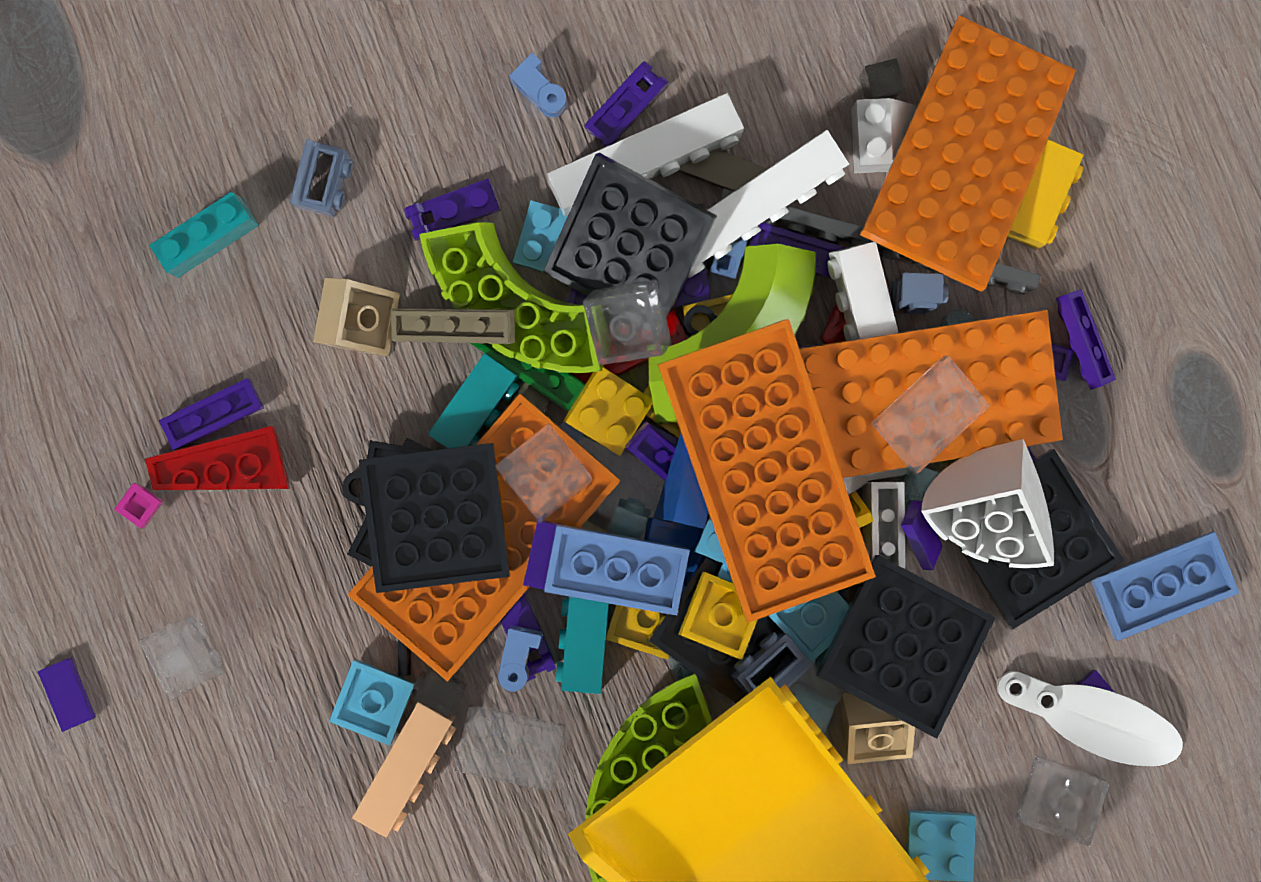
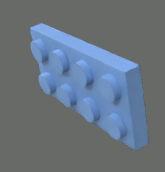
(616, 569)
(1164, 586)

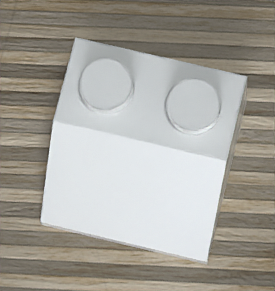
(878, 132)

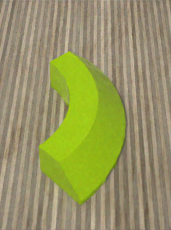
(479, 276)
(771, 288)
(647, 739)

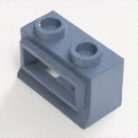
(333, 196)
(919, 293)
(770, 647)

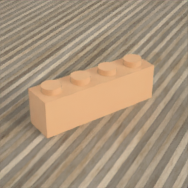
(402, 770)

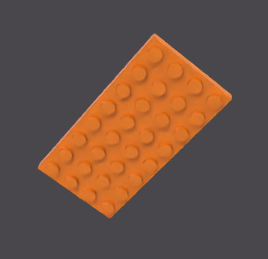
(969, 154)
(1001, 356)
(767, 470)
(453, 619)

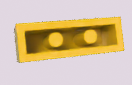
(1046, 196)

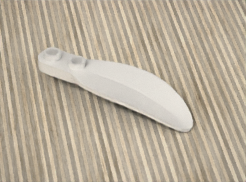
(1097, 720)

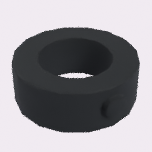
(694, 310)
(346, 487)

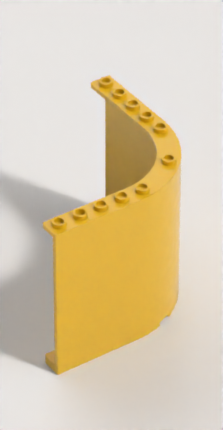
(747, 804)

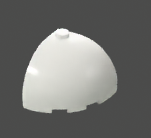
(993, 507)

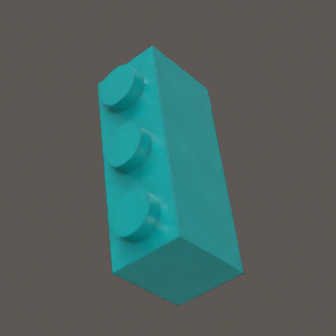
(204, 235)
(475, 404)
(583, 645)

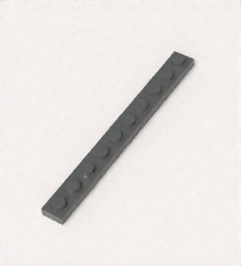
(831, 230)

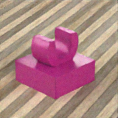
(138, 505)

